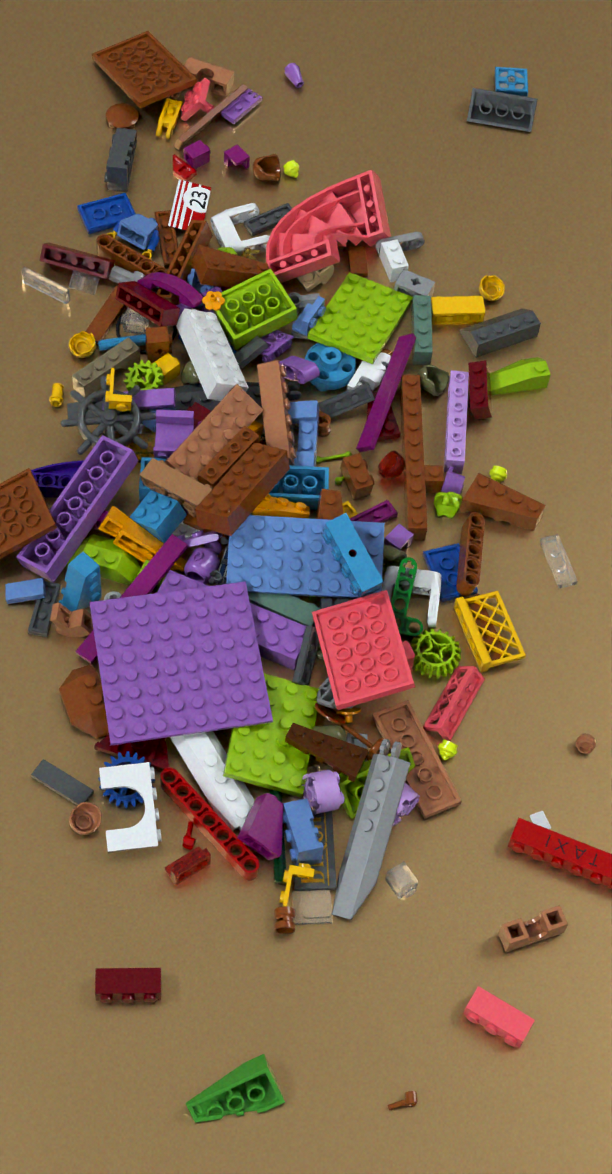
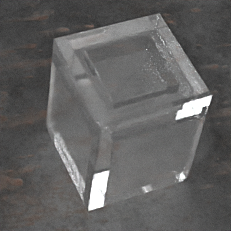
(84, 282)

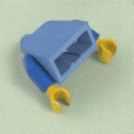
(138, 231)

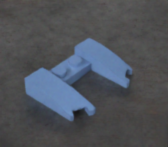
(307, 416)

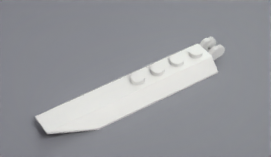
(206, 762)

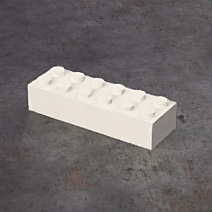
(210, 353)

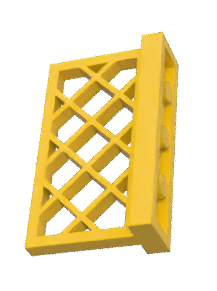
(473, 635)

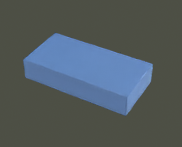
(25, 590)

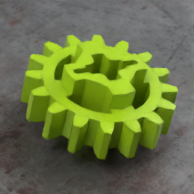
(151, 373)

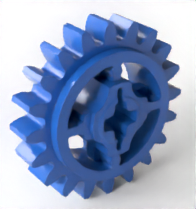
(121, 796)

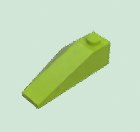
(520, 376)

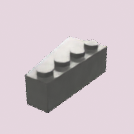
(121, 159)

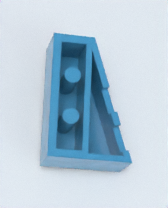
(82, 583)

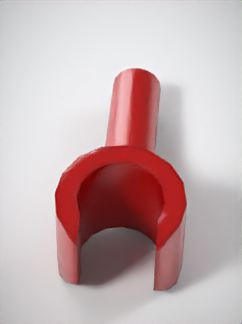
(188, 841)

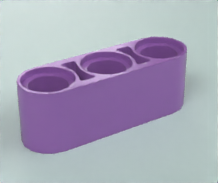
(300, 369)

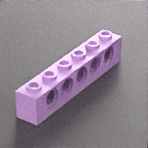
(456, 421)

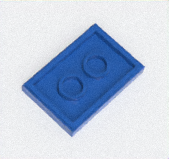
(105, 212)
(445, 561)

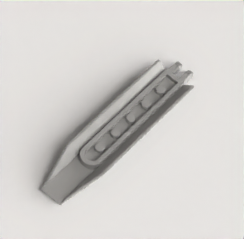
(370, 829)

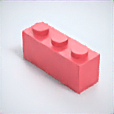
(498, 1017)

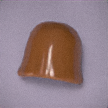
(267, 168)

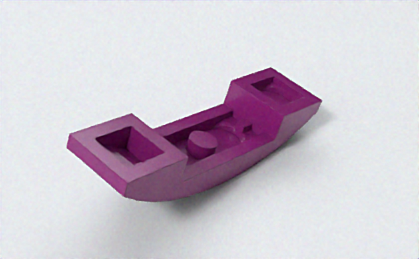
(187, 294)

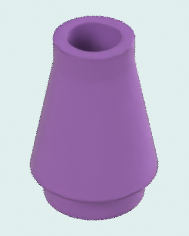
(293, 73)

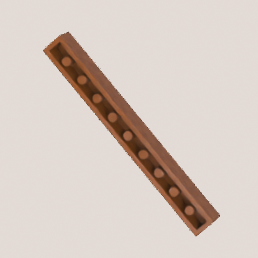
(414, 456)

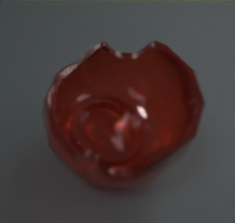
(391, 465)

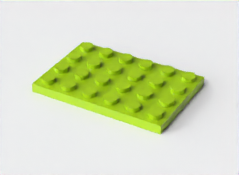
(360, 318)
(260, 752)

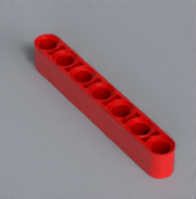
(211, 832)

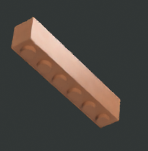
(275, 407)

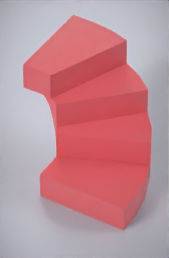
(316, 227)

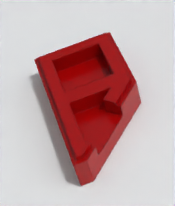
(182, 169)

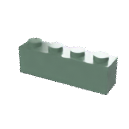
(422, 329)
(286, 606)

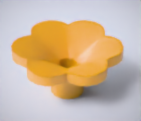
(213, 300)
(349, 712)

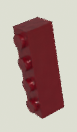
(76, 260)
(147, 303)

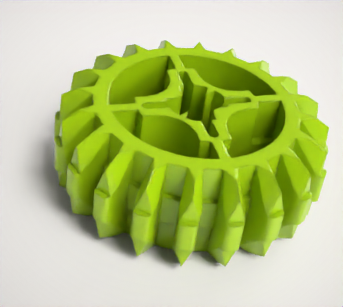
(438, 646)

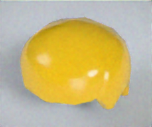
(491, 288)
(82, 344)

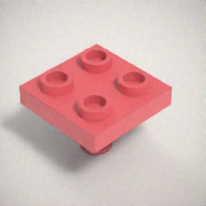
(196, 100)

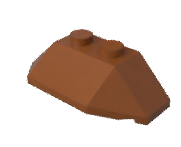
(85, 701)

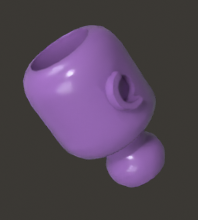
(203, 562)

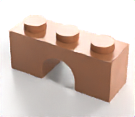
(220, 78)
(520, 934)

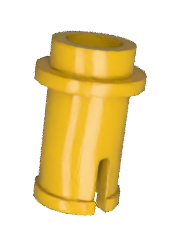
(57, 392)

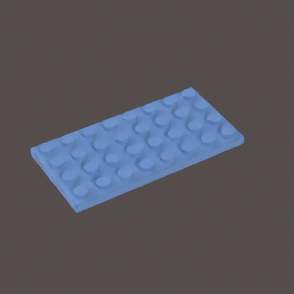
(293, 558)

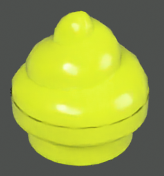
(291, 169)
(498, 473)
(447, 749)

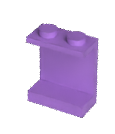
(171, 430)

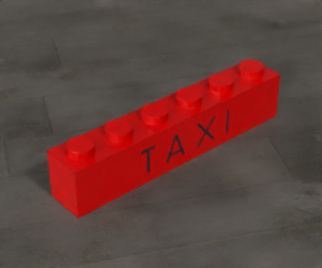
(562, 852)

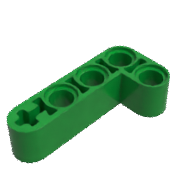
(405, 596)

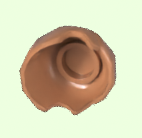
(85, 818)

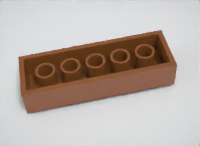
(242, 489)

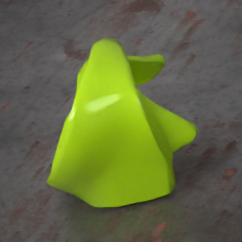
(447, 503)

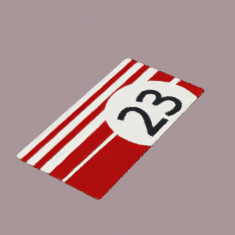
(189, 204)

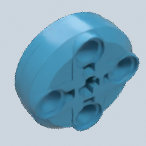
(334, 367)

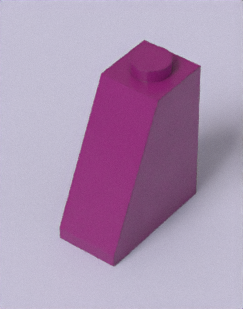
(264, 827)

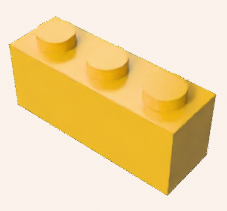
(457, 310)

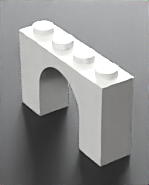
(139, 779)

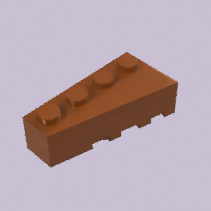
(224, 268)

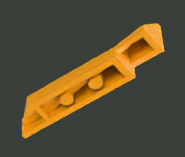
(133, 537)

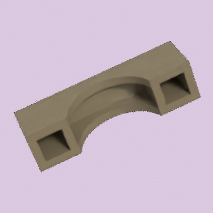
(121, 356)

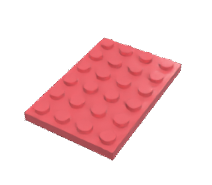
(362, 650)

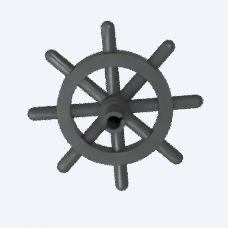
(108, 419)

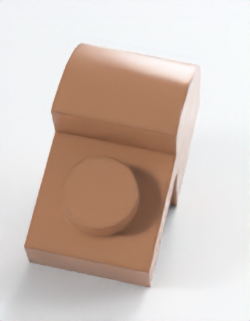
(71, 623)

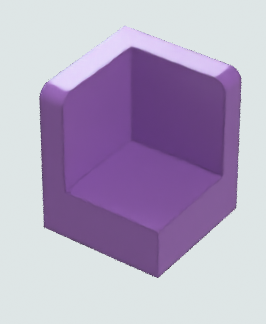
(453, 482)
(399, 537)

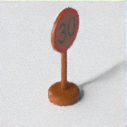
(331, 715)

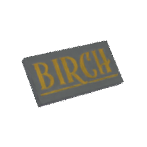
(325, 871)

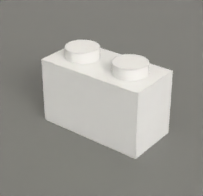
(393, 259)

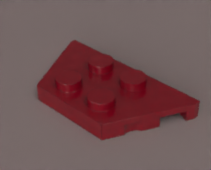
(153, 750)

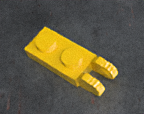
(169, 117)

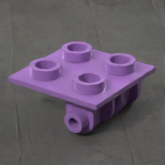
(278, 343)

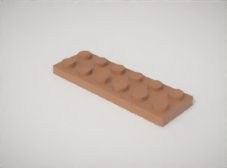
(214, 432)
(428, 776)

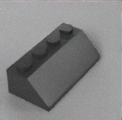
(502, 109)
(501, 331)

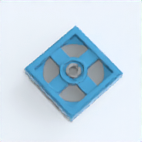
(511, 81)

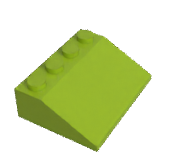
(255, 309)

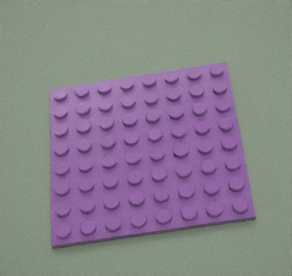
(179, 663)

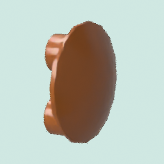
(122, 116)

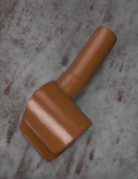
(410, 1101)

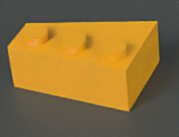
(281, 508)

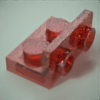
(188, 865)

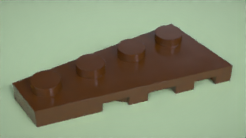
(335, 752)

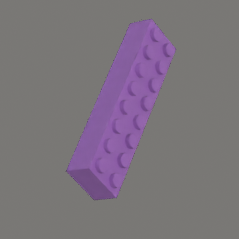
(79, 507)
(277, 636)

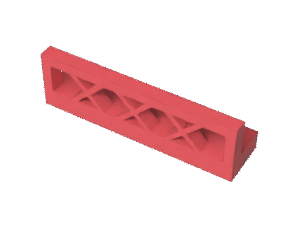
(458, 701)

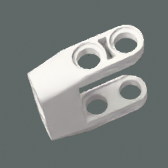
(226, 234)
(425, 583)

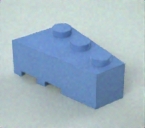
(302, 833)

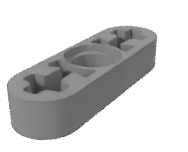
(410, 241)

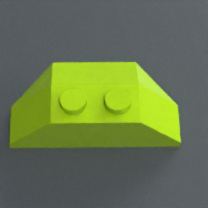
(113, 561)

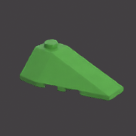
(240, 1091)

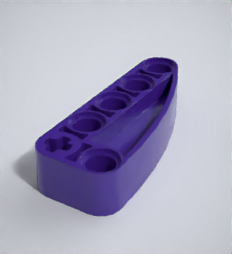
(55, 476)

